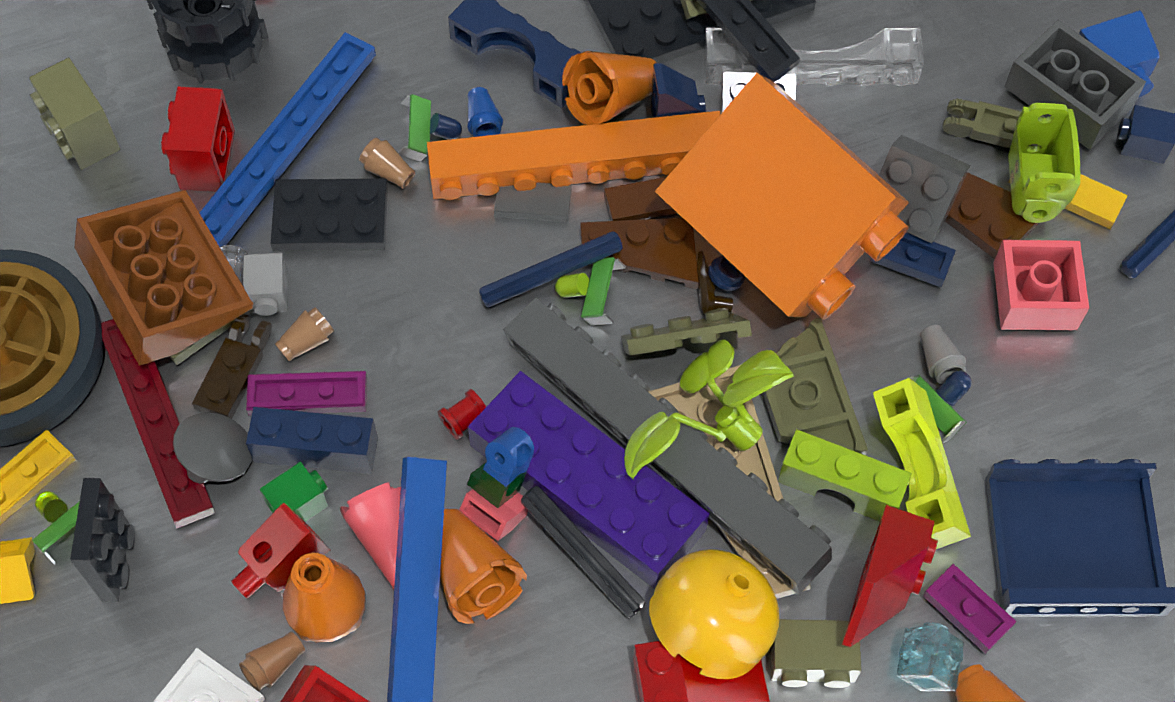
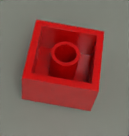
(199, 138)

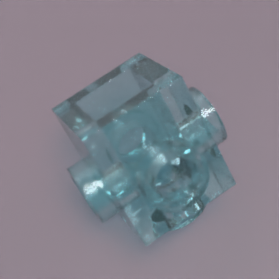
(930, 658)

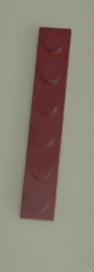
(156, 426)

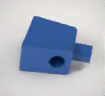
(1128, 42)

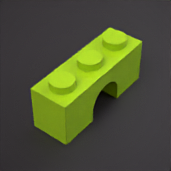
(819, 464)

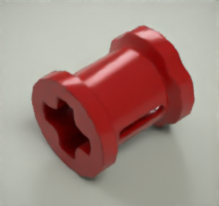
(461, 414)

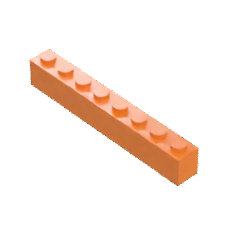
(563, 155)

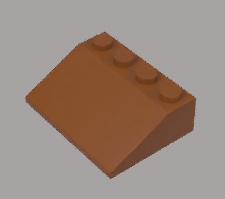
(160, 274)

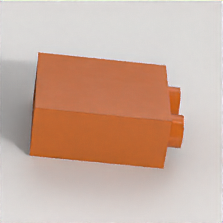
(784, 200)

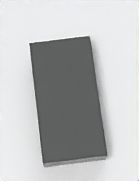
(540, 203)

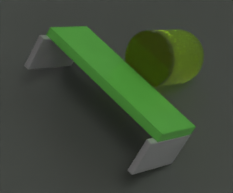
(57, 513)

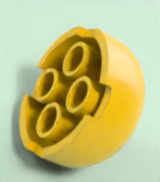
(715, 612)

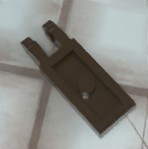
(230, 370)

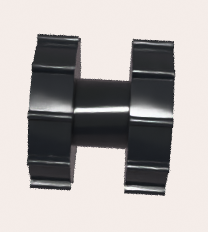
(210, 36)

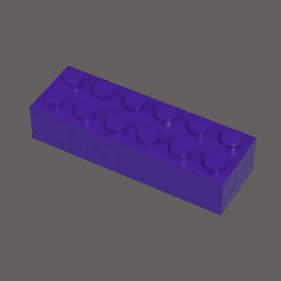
(584, 473)

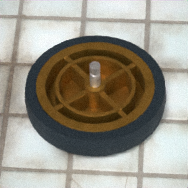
(46, 344)

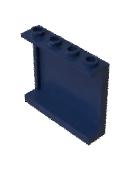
(1076, 539)

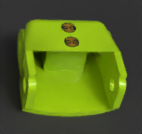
(1046, 174)

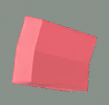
(493, 520)

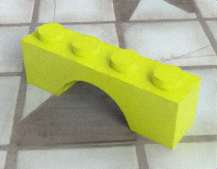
(913, 430)

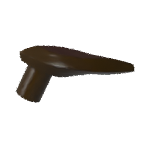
(706, 289)

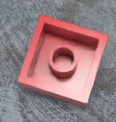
(1040, 285)

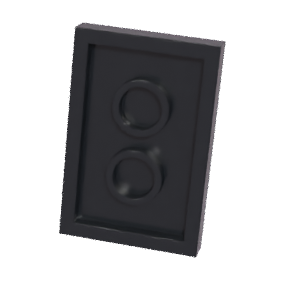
(329, 214)
(101, 541)

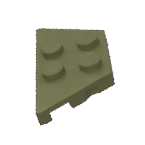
(815, 396)

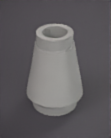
(941, 353)

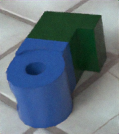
(505, 467)

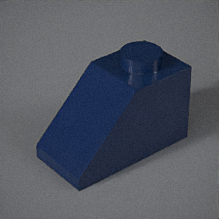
(674, 93)

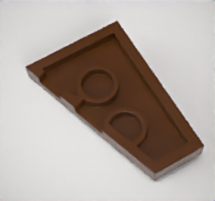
(652, 247)

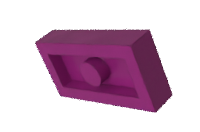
(969, 608)

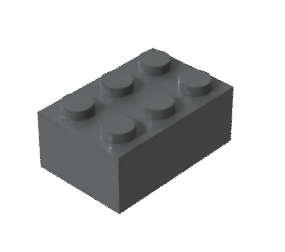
(1075, 73)

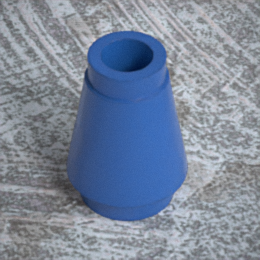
(483, 113)

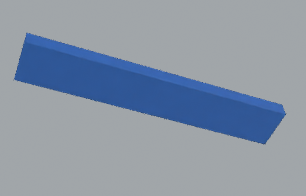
(417, 580)

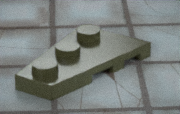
(647, 339)

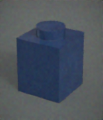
(1147, 134)

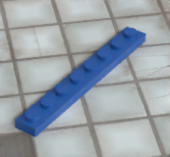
(285, 137)

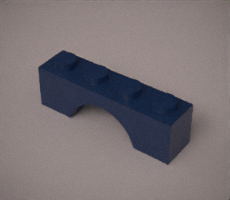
(488, 27)

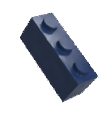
(313, 439)

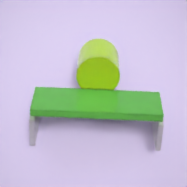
(594, 289)

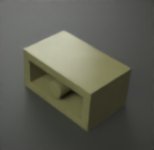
(814, 653)

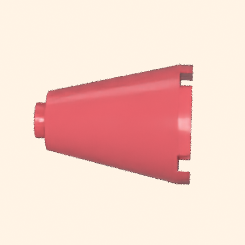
(375, 523)

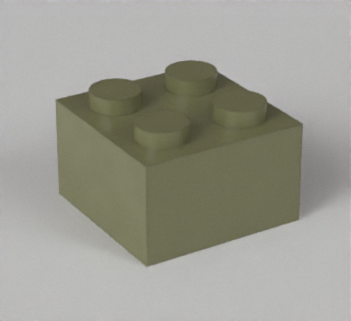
(73, 114)

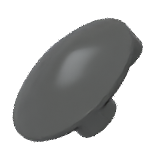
(212, 448)

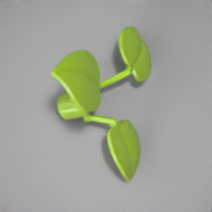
(733, 421)

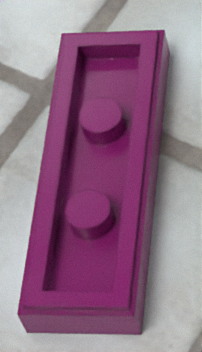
(309, 392)

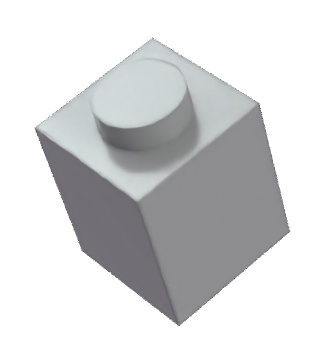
(266, 282)

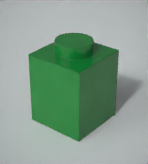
(298, 490)

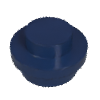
(725, 274)

